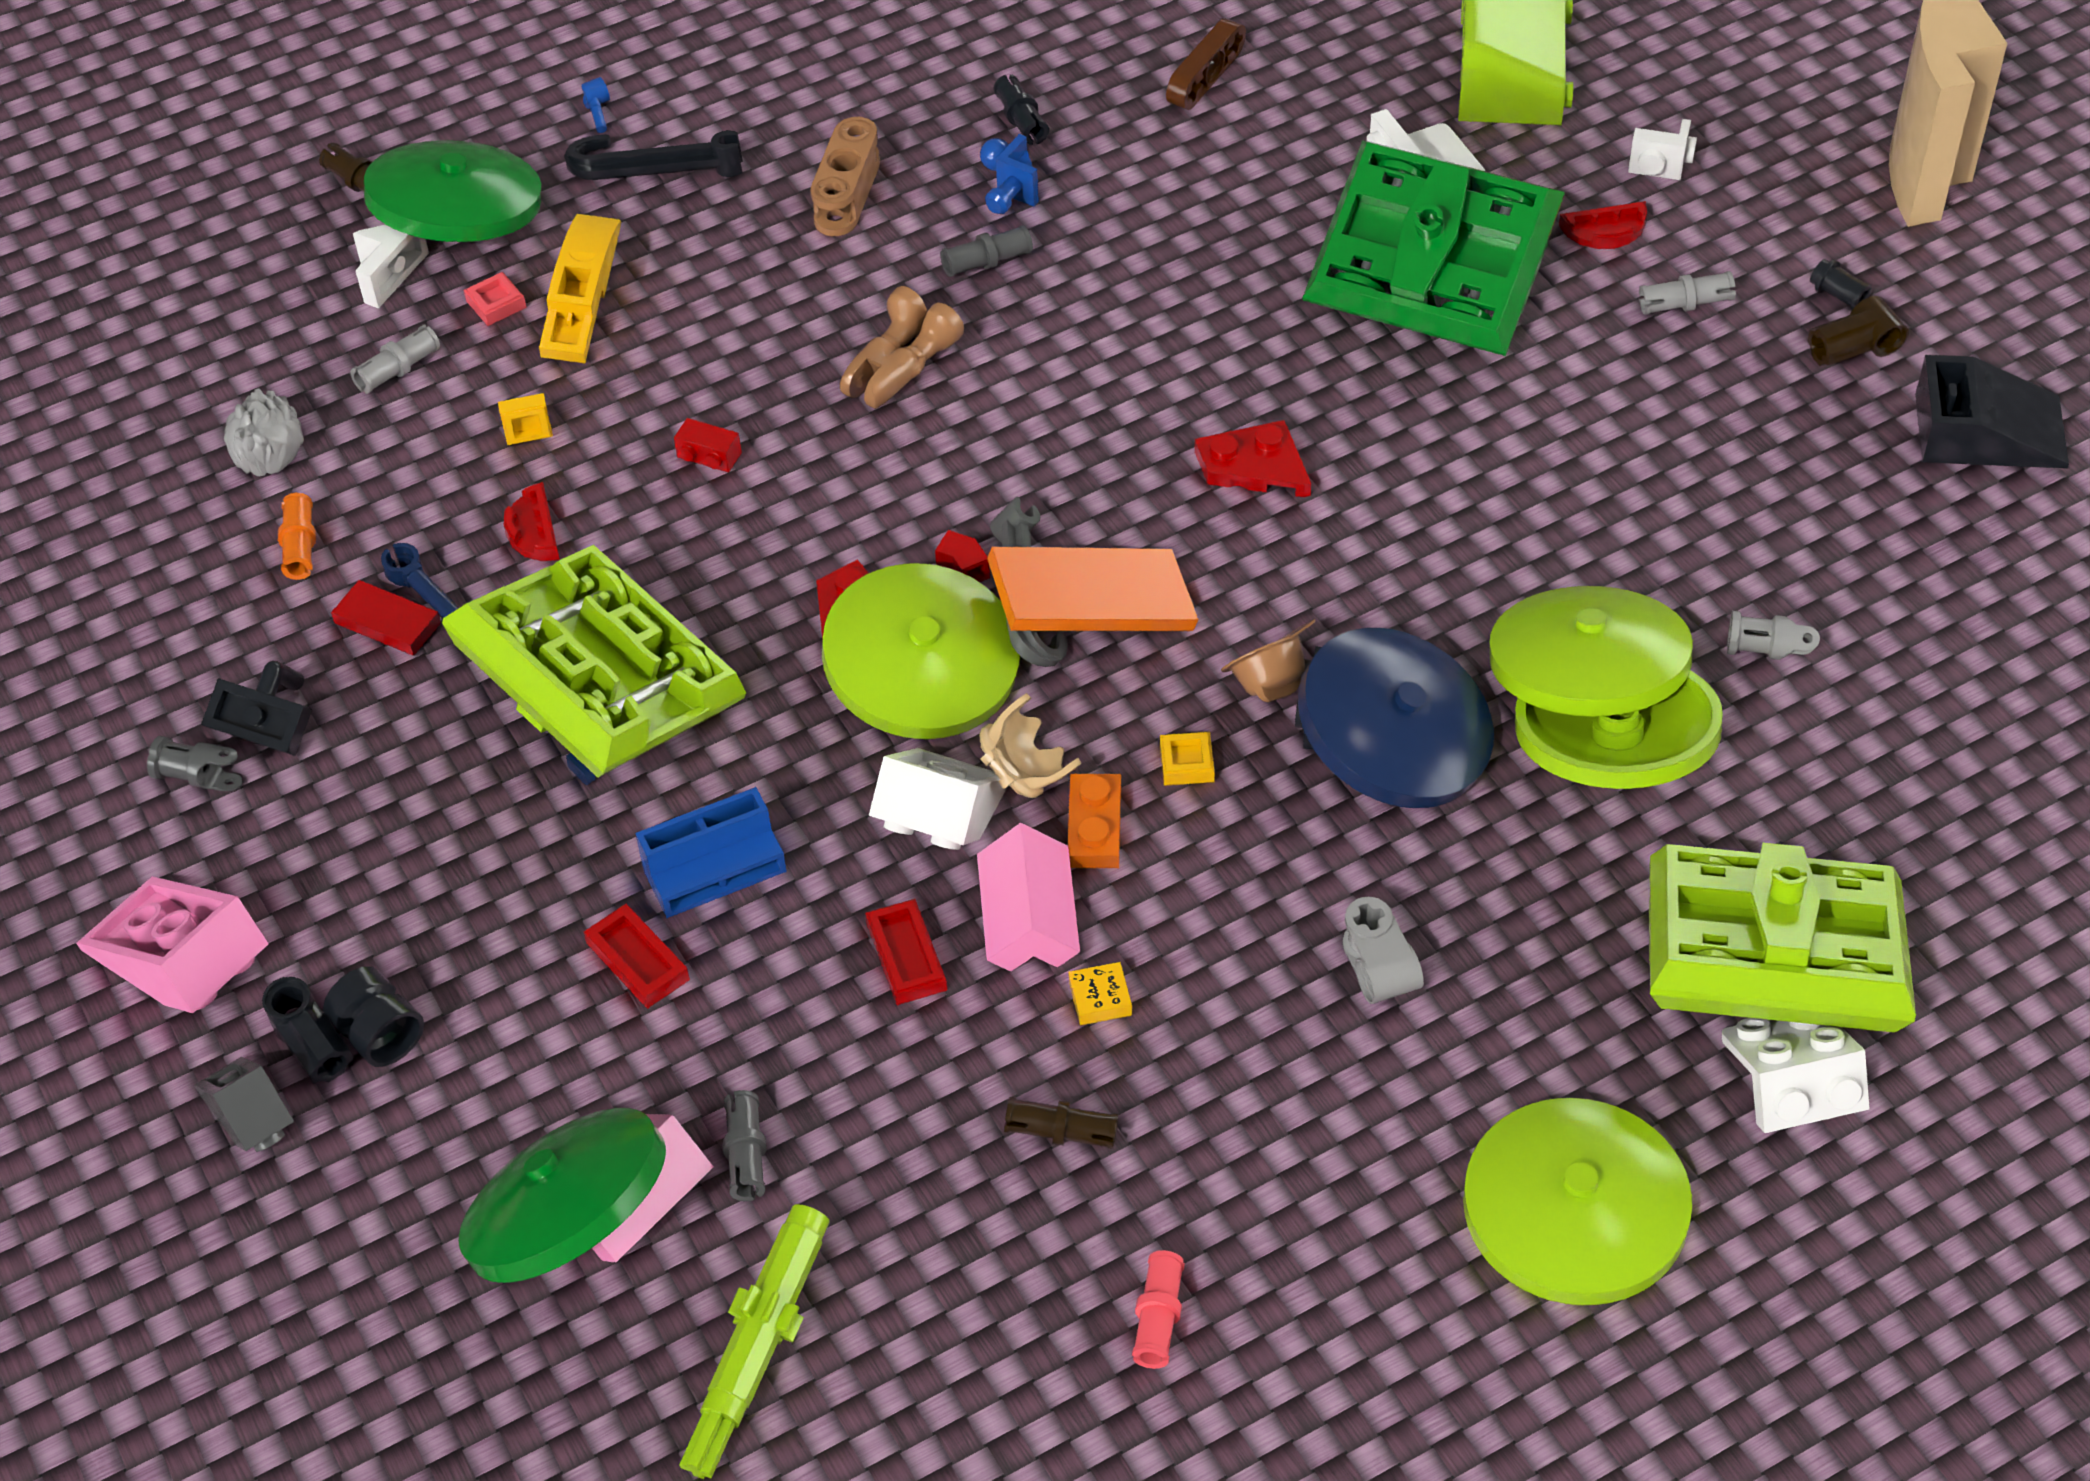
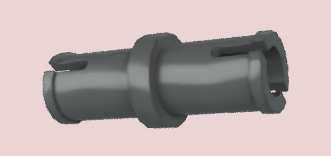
(986, 251)
(744, 1145)

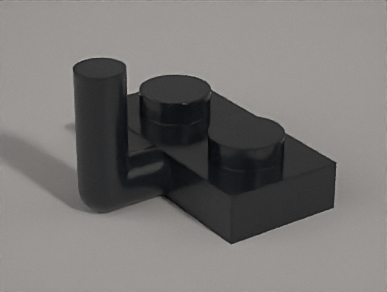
(258, 713)

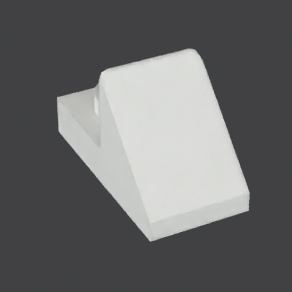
(385, 261)

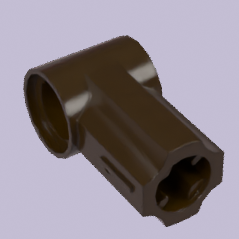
(1867, 328)

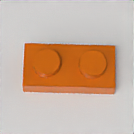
(1094, 820)

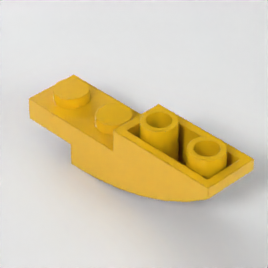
(577, 287)

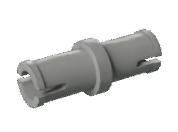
(1687, 292)
(395, 359)

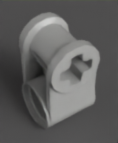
(1379, 951)

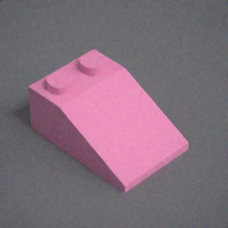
(176, 942)

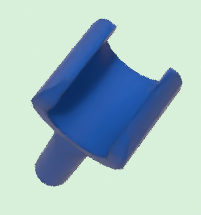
(595, 94)

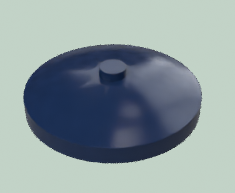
(1395, 717)

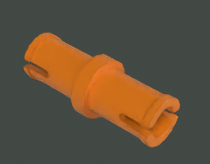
(297, 536)

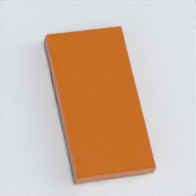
(1091, 589)

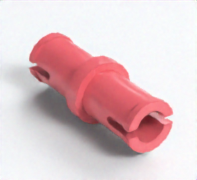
(1158, 1309)

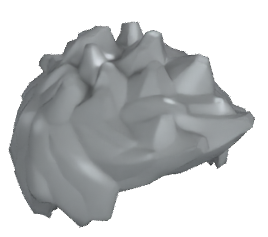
(263, 433)

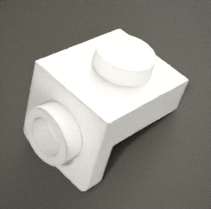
(1662, 152)

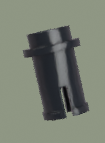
(1839, 283)

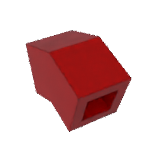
(963, 555)

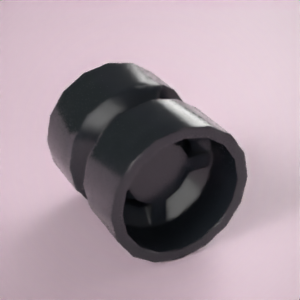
(373, 1017)

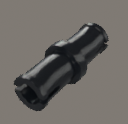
(1021, 109)

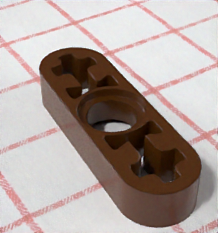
(1206, 64)

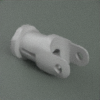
(1778, 636)

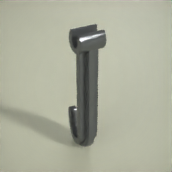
(1013, 530)

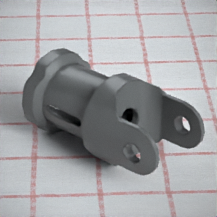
(196, 763)

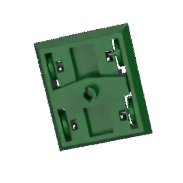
(1433, 237)

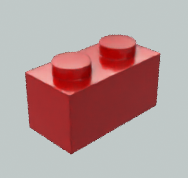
(707, 445)

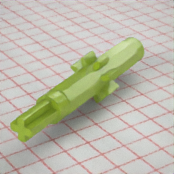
(762, 1321)

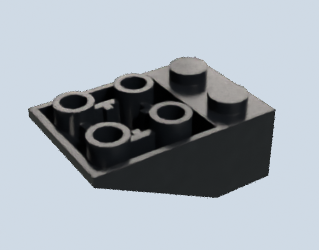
(1986, 416)

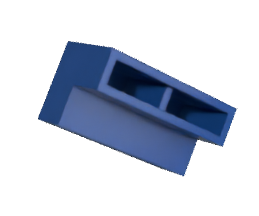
(710, 852)

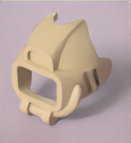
(1015, 758)

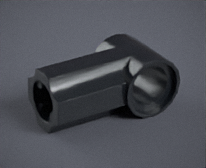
(305, 1030)

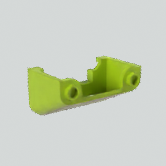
(1514, 61)

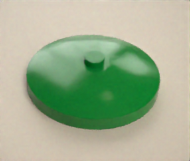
(452, 191)
(562, 1195)

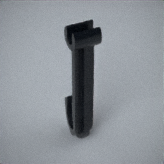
(720, 153)

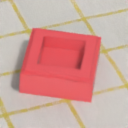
(495, 298)

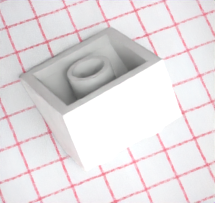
(935, 797)

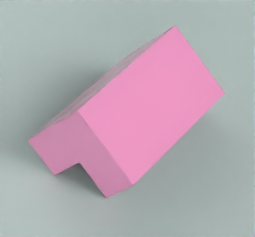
(1027, 899)
(680, 1173)

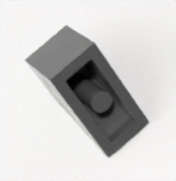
(246, 1104)

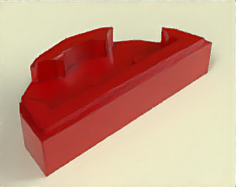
(1605, 226)
(530, 525)

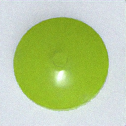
(919, 651)
(1591, 651)
(1630, 747)
(1577, 1201)

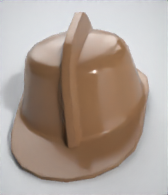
(1272, 669)

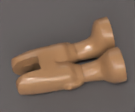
(885, 363)

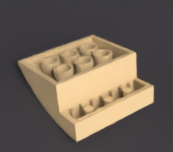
(1943, 105)

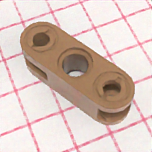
(845, 176)

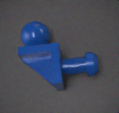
(1014, 172)

